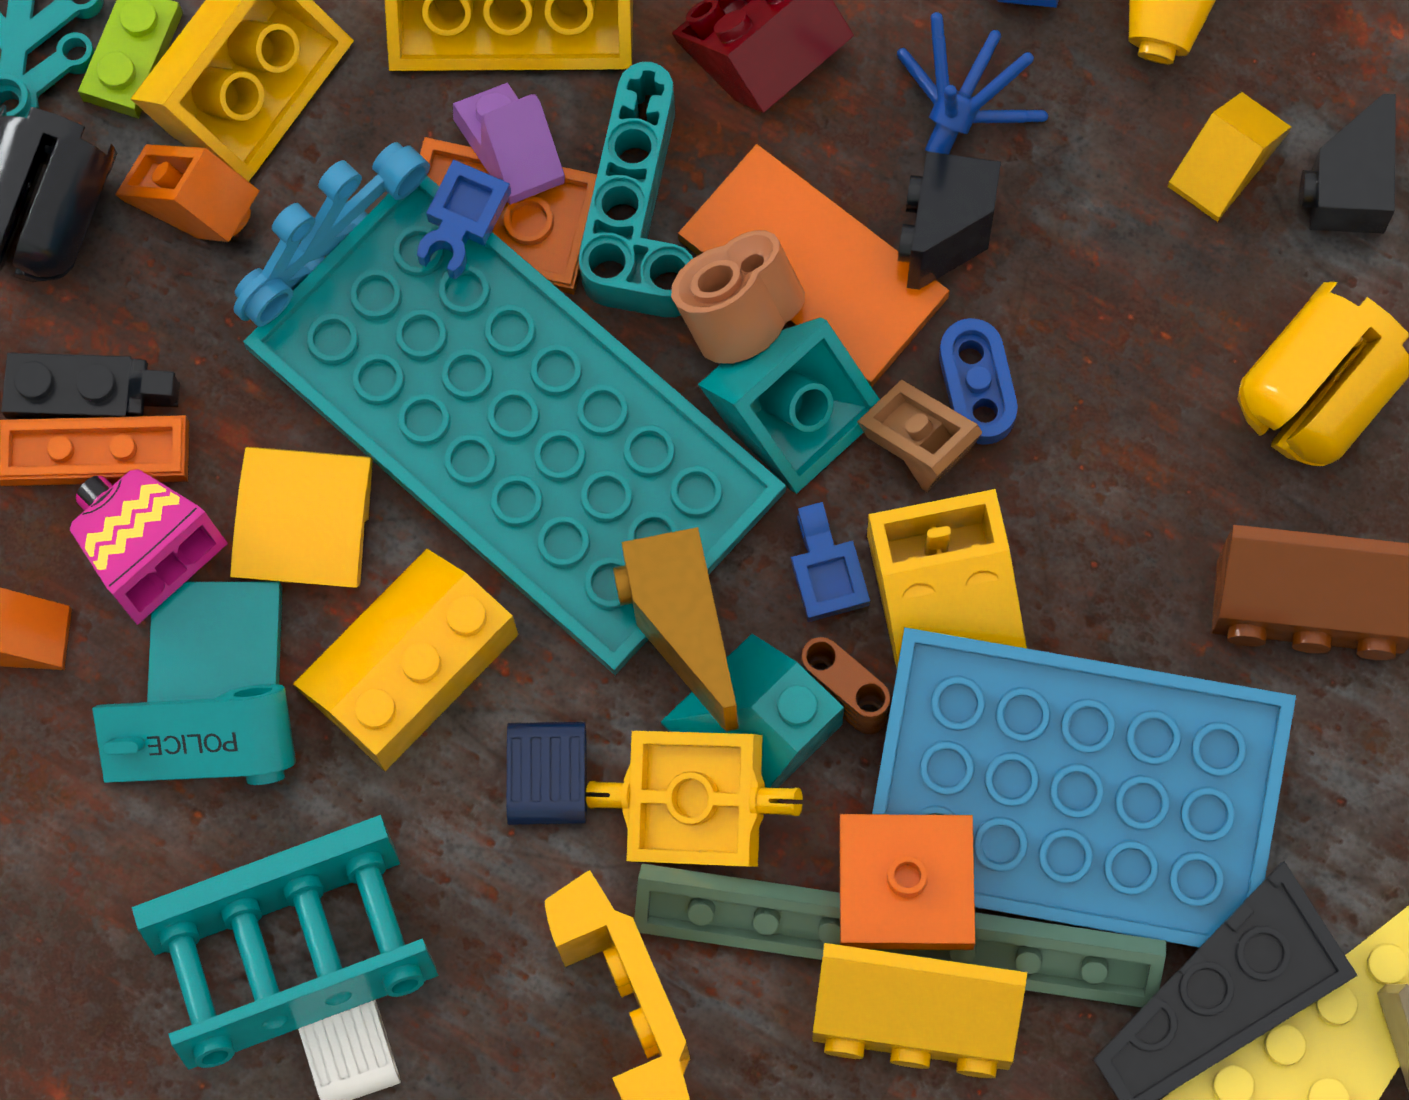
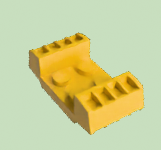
(586, 924)

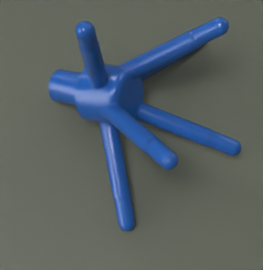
(957, 110)

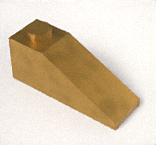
(678, 614)

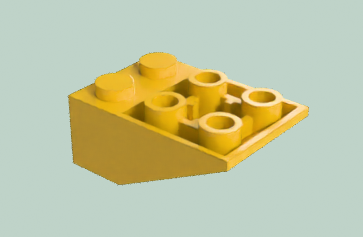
(946, 570)

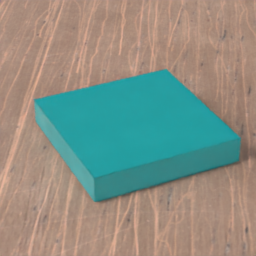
(214, 640)

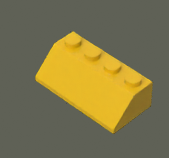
(509, 34)

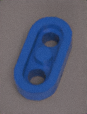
(980, 383)

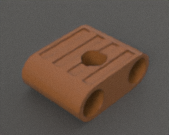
(848, 684)

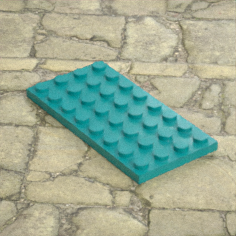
(510, 417)

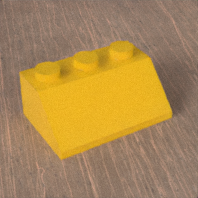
(242, 76)
(408, 657)
(918, 1009)

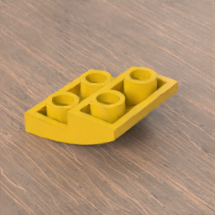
(301, 517)

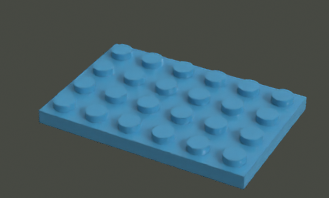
(1089, 782)

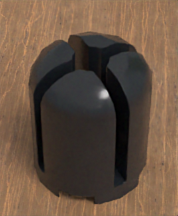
(64, 197)

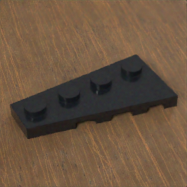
(1234, 988)

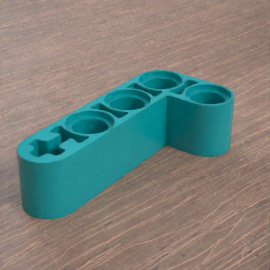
(638, 187)

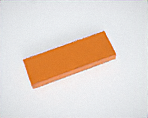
(79, 448)

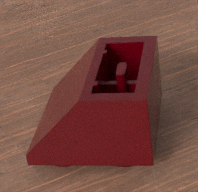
(761, 45)

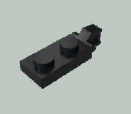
(83, 386)

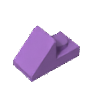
(511, 140)

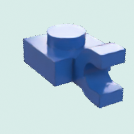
(829, 573)

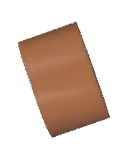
(738, 296)

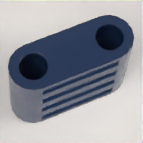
(546, 773)

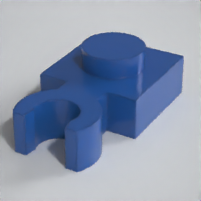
(464, 210)

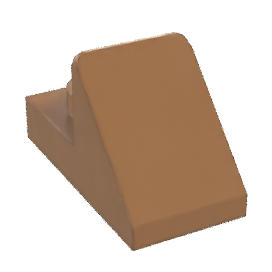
(920, 432)

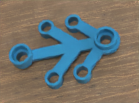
(268, 291)

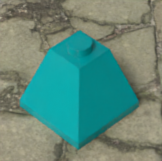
(794, 401)
(772, 700)

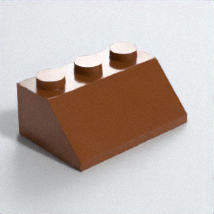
(1313, 592)

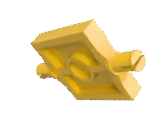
(694, 798)

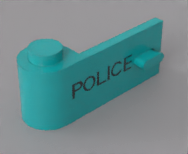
(200, 738)

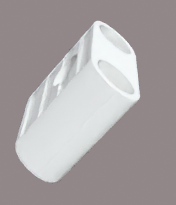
(350, 1054)

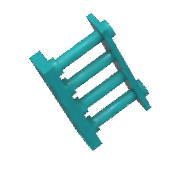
(240, 900)

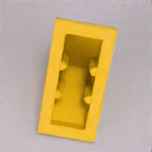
(1228, 154)

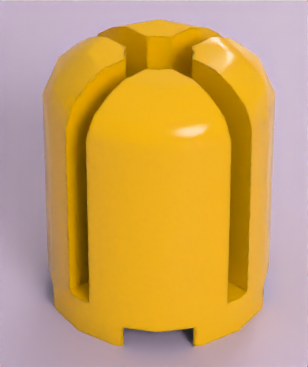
(1325, 377)

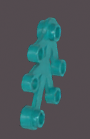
(23, 33)

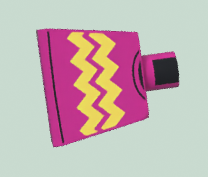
(142, 539)

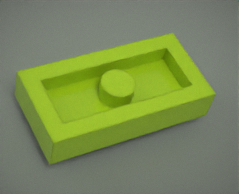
(128, 51)

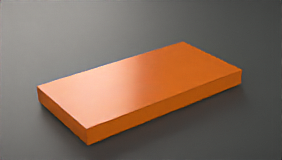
(840, 263)

